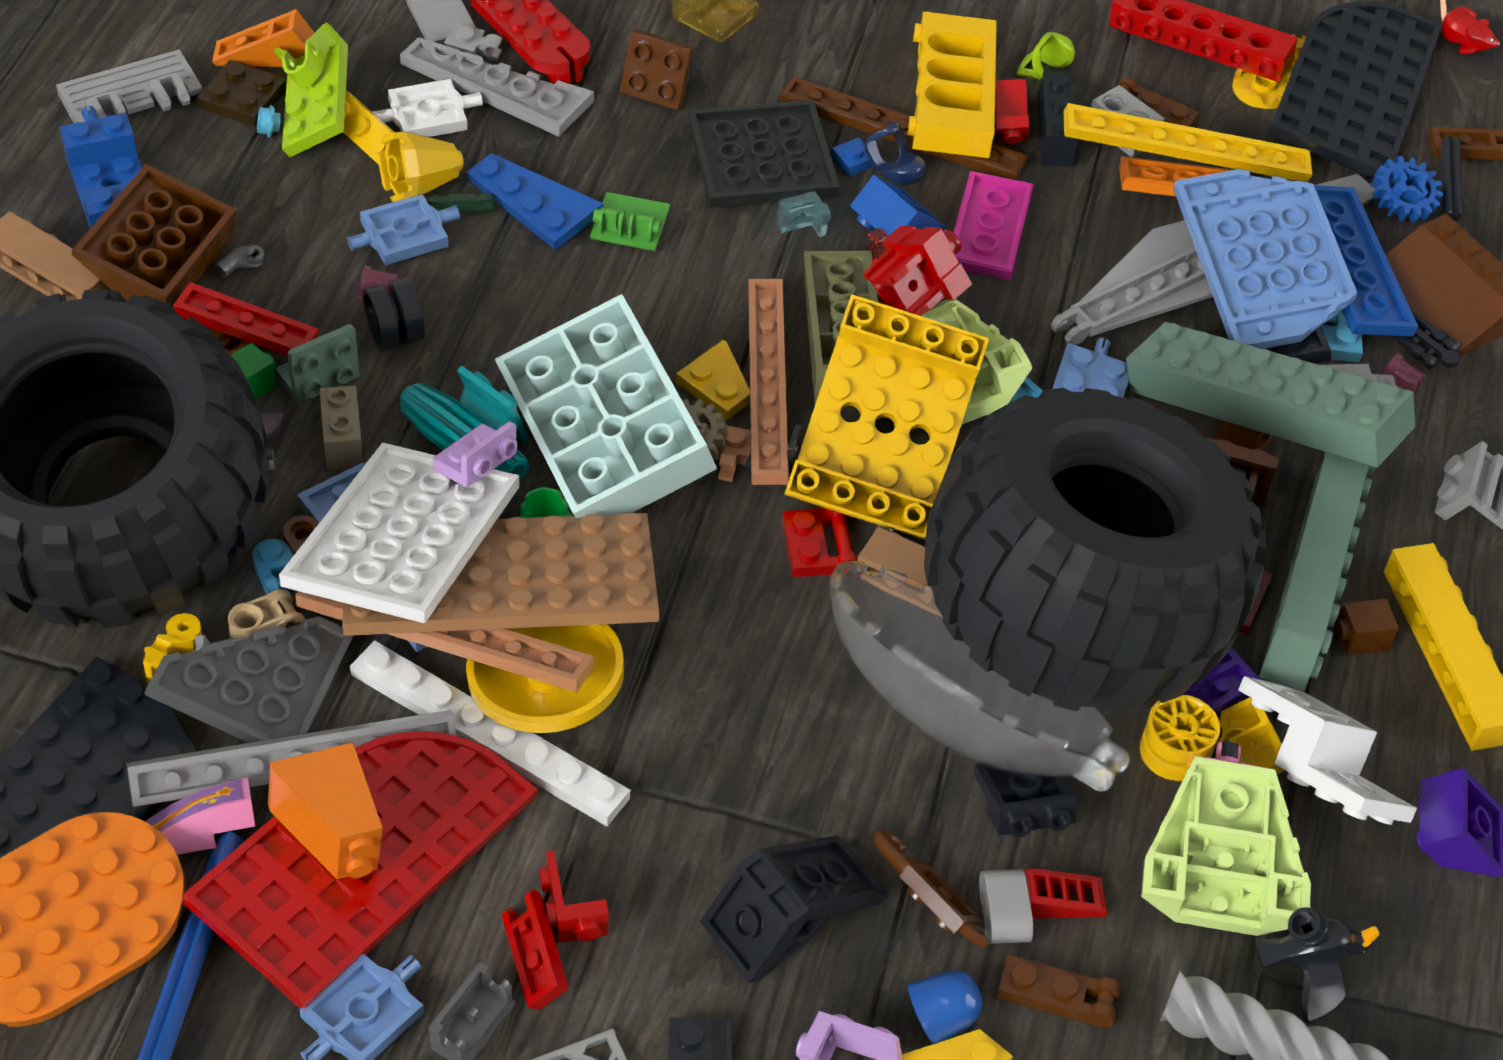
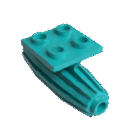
(447, 419)

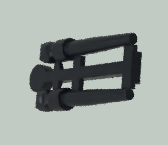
(1448, 355)

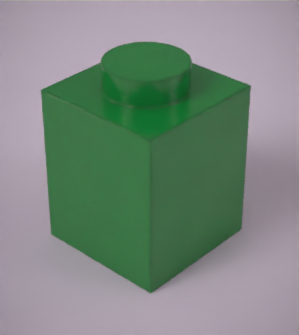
(257, 368)

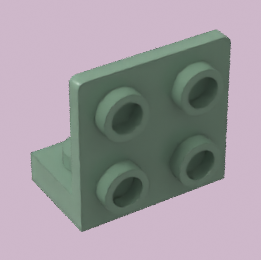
(320, 364)

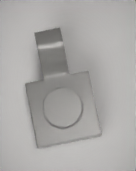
(473, 41)

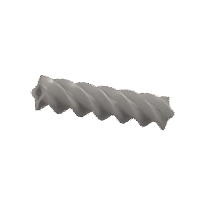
(1243, 1026)

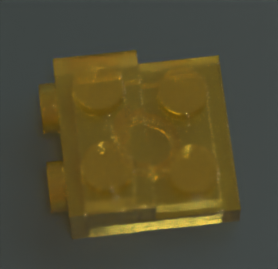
(715, 17)

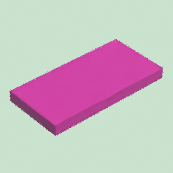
(991, 223)

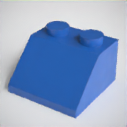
(888, 207)

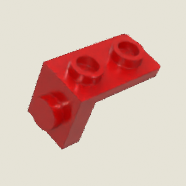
(1011, 111)
(574, 921)

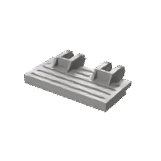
(131, 87)

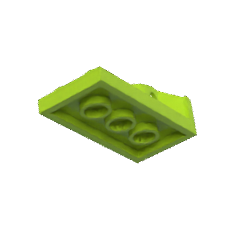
(314, 91)

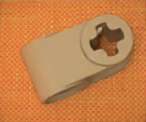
(263, 614)

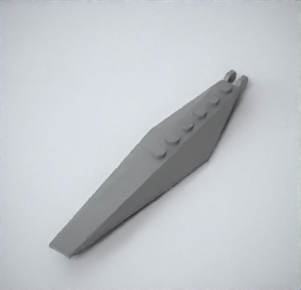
(1154, 279)

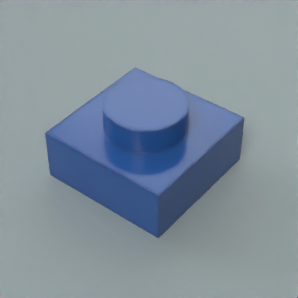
(851, 157)

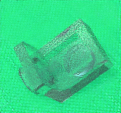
(803, 212)

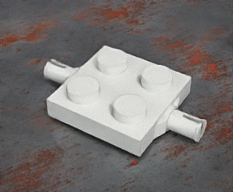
(429, 108)

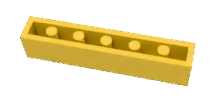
(1449, 642)

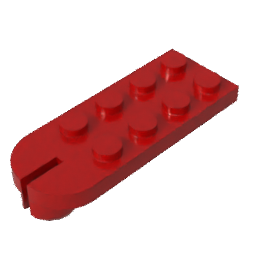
(539, 36)

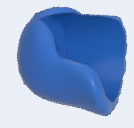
(946, 1003)

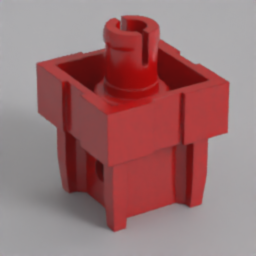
(919, 269)

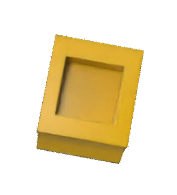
(179, 638)

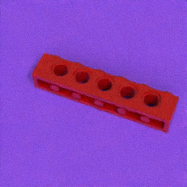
(1207, 34)

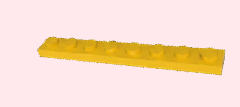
(1187, 142)

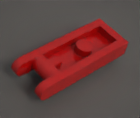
(535, 952)

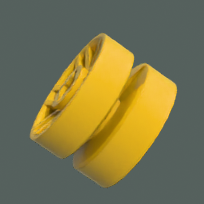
(1177, 734)

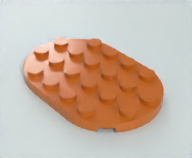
(83, 912)

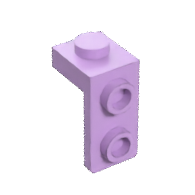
(840, 1031)

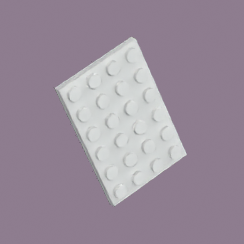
(398, 535)

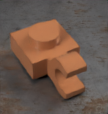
(736, 452)

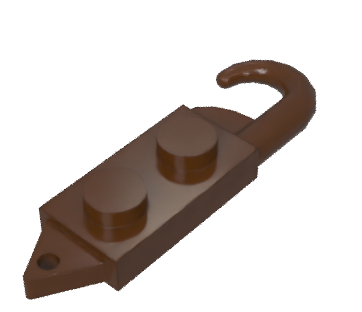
(931, 890)

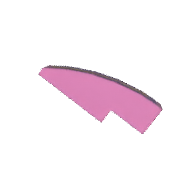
(195, 819)

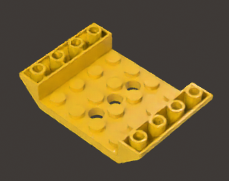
(897, 370)

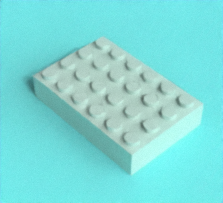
(605, 413)

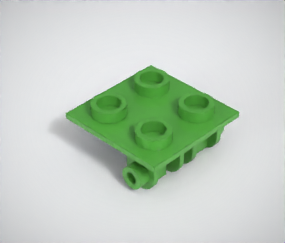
(630, 221)

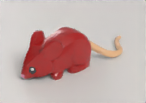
(1464, 29)

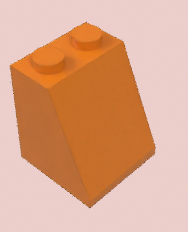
(328, 809)

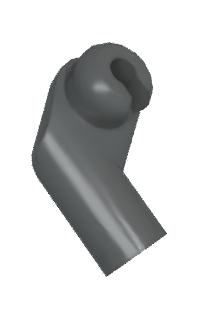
(240, 258)

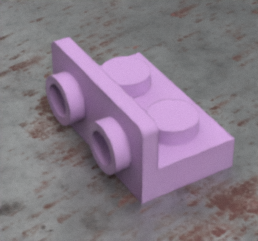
(476, 453)

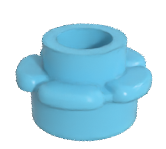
(268, 121)

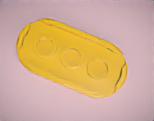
(1259, 90)

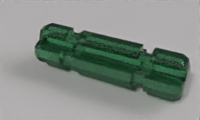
(465, 202)

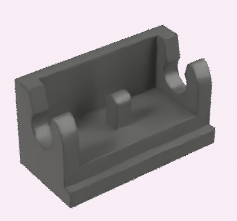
(471, 1016)

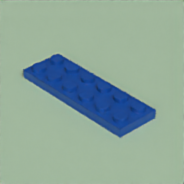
(1379, 302)

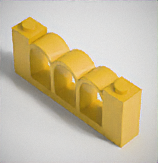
(954, 85)

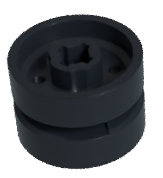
(393, 313)

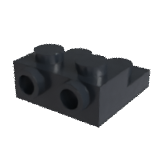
(1026, 801)

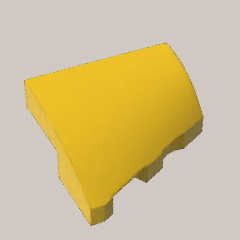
(1253, 732)

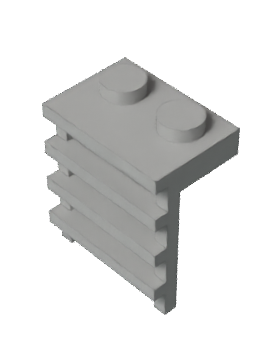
(1472, 482)

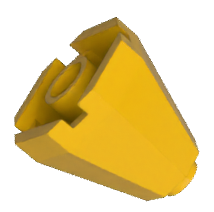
(416, 164)

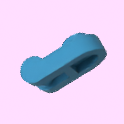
(269, 560)

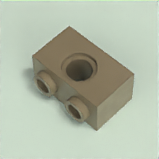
(341, 427)

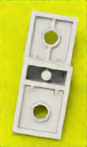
(1326, 752)

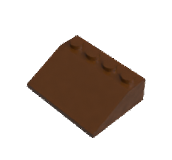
(156, 237)
(1451, 282)

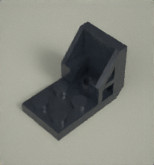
(782, 900)

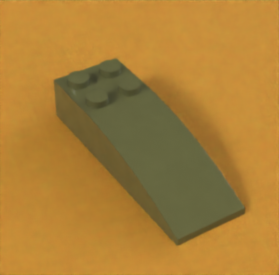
(828, 287)

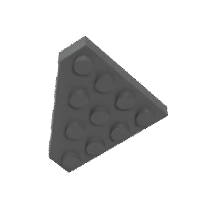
(256, 684)

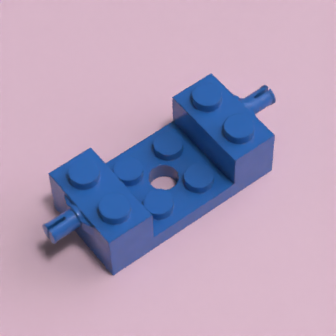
(100, 159)

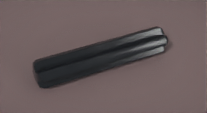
(1452, 177)

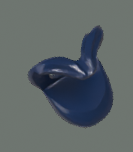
(906, 168)

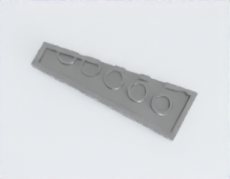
(523, 96)

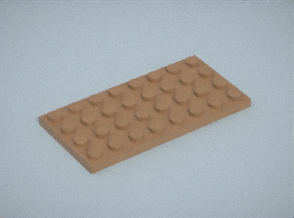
(541, 577)

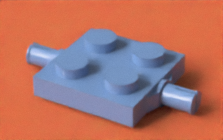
(404, 229)
(1091, 369)
(362, 1010)

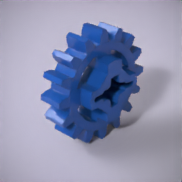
(1407, 189)

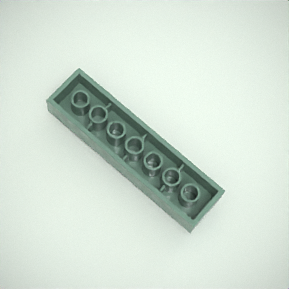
(1272, 393)
(1316, 571)

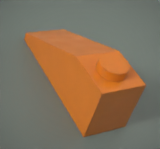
(256, 44)

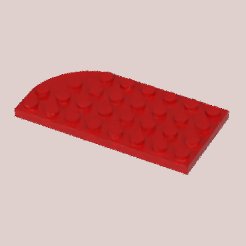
(304, 926)

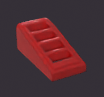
(1052, 907)

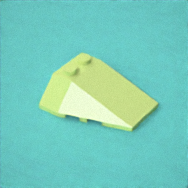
(1002, 366)
(1227, 852)

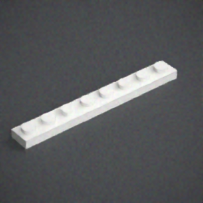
(523, 751)

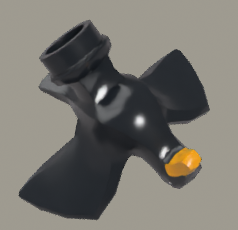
(1317, 947)

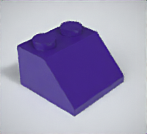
(1460, 824)

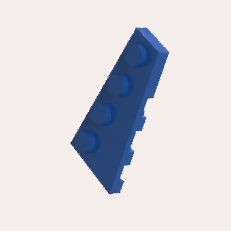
(537, 202)

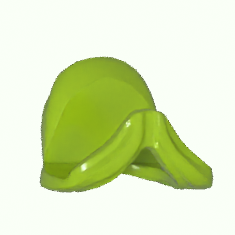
(1053, 50)

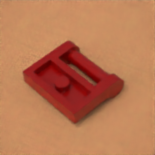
(807, 541)

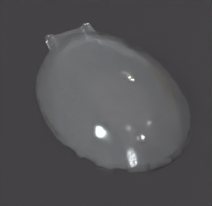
(935, 685)

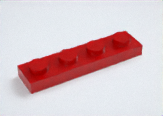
(243, 319)

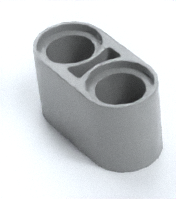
(1005, 906)

